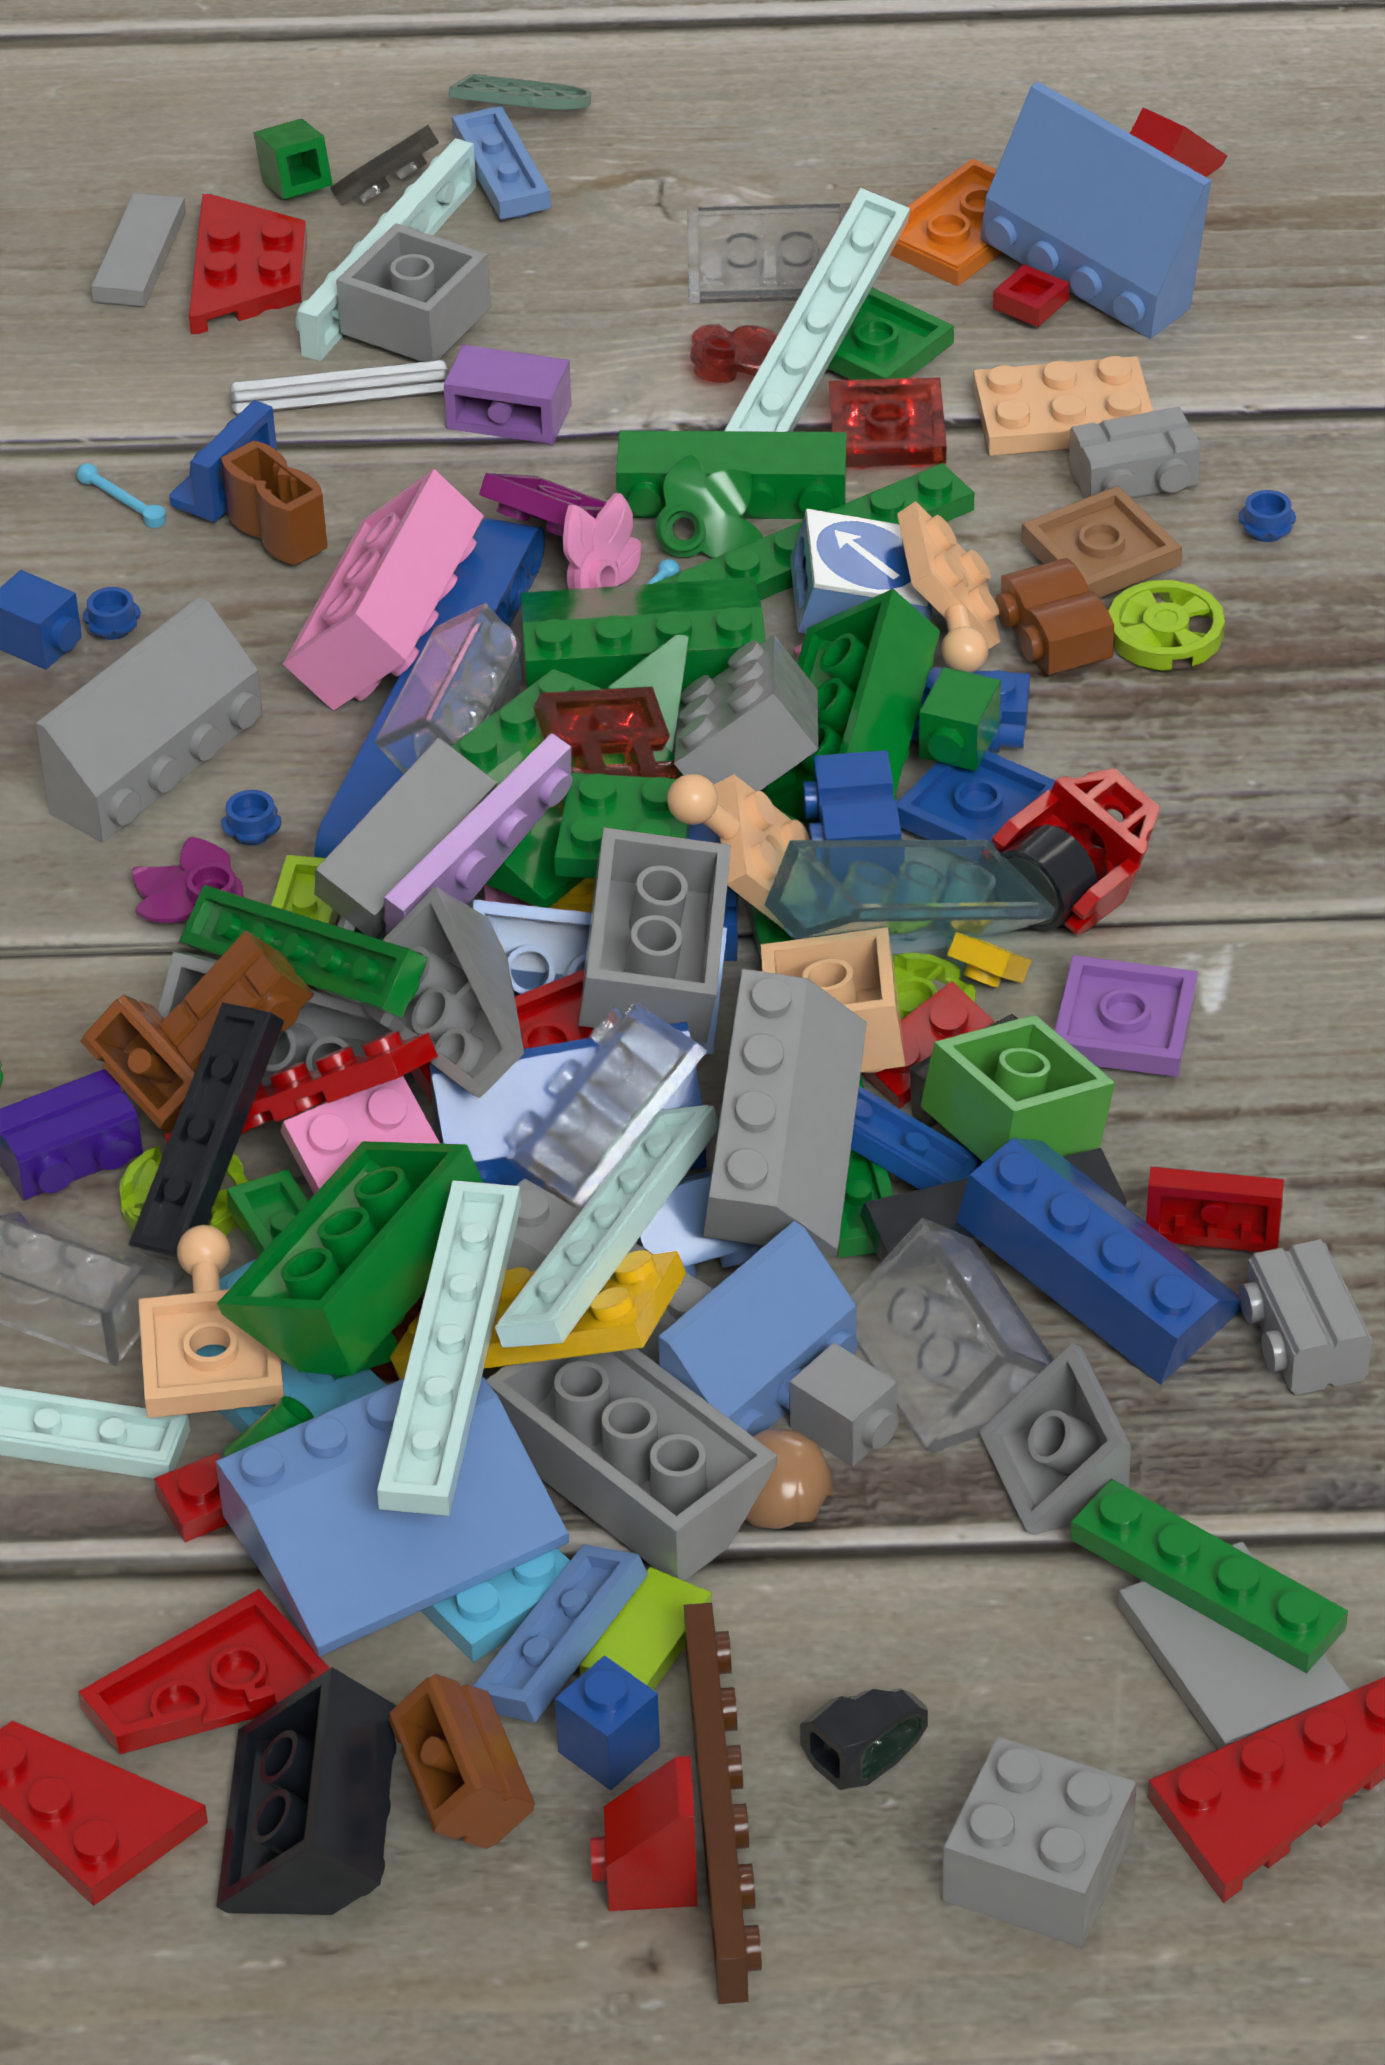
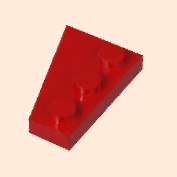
(203, 1677)
(87, 1814)

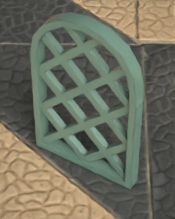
(520, 92)

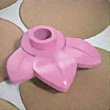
(601, 546)

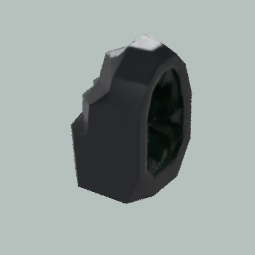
(862, 1735)

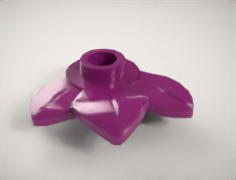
(173, 890)

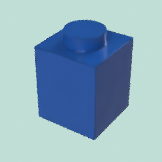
(37, 619)
(607, 1722)

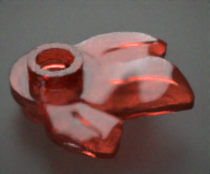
(723, 353)

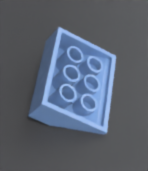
(1098, 212)
(344, 1565)

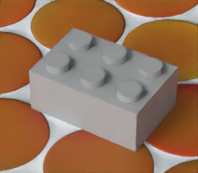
(749, 718)
(656, 928)

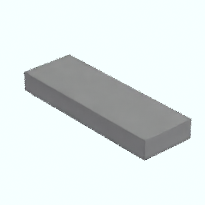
(138, 249)

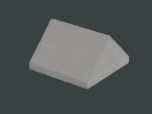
(1057, 1443)

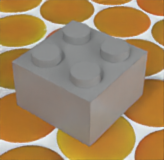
(414, 293)
(1039, 1841)

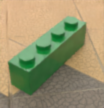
(787, 468)

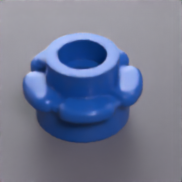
(1267, 515)
(111, 613)
(251, 817)

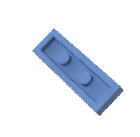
(502, 163)
(561, 1631)

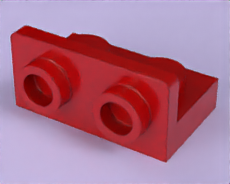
(1215, 1208)

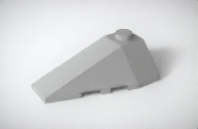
(462, 992)

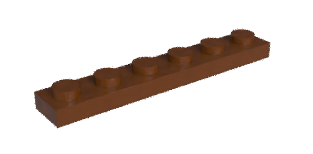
(723, 1823)

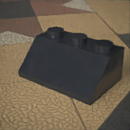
(309, 1802)

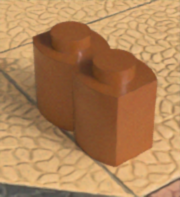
(274, 502)
(1055, 616)

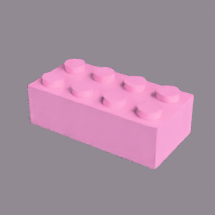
(385, 591)

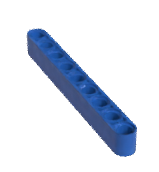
(494, 574)

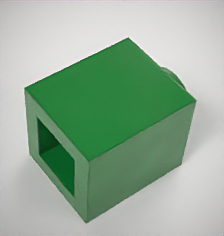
(293, 158)
(959, 718)

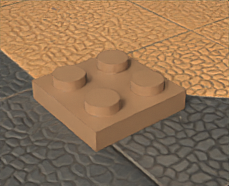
(1106, 539)

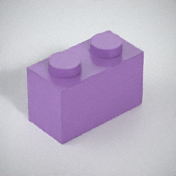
(507, 394)

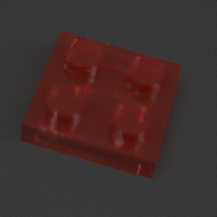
(889, 421)

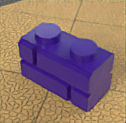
(68, 1134)

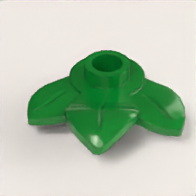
(713, 506)

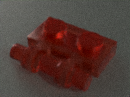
(608, 723)

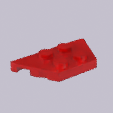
(245, 261)

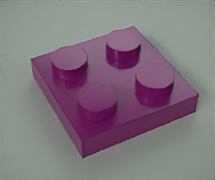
(536, 497)

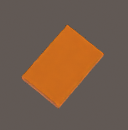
(947, 226)

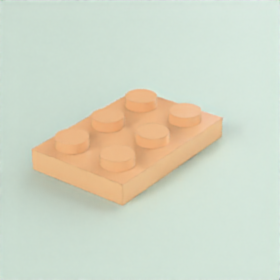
(1038, 404)

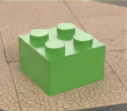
(1019, 1085)

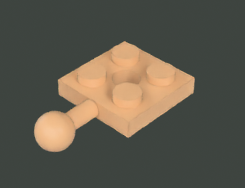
(953, 585)
(744, 821)
(179, 1325)

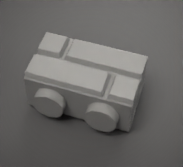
(1137, 453)
(1306, 1318)

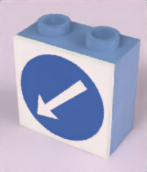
(845, 563)

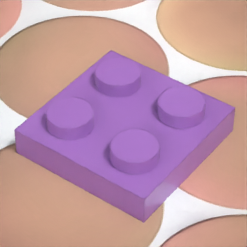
(1127, 1014)

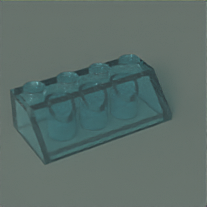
(903, 886)

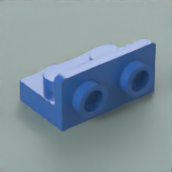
(204, 488)

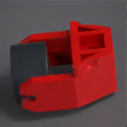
(1055, 848)

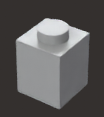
(844, 1404)

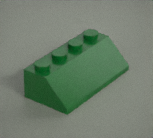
(869, 687)
(351, 1257)

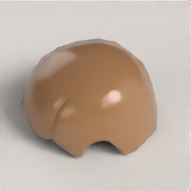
(796, 1484)

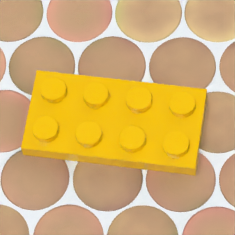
(615, 1321)

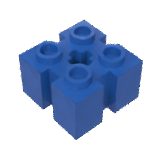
(851, 798)

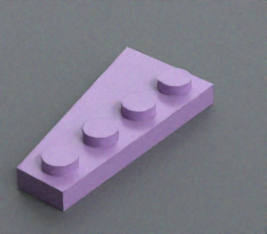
(488, 833)

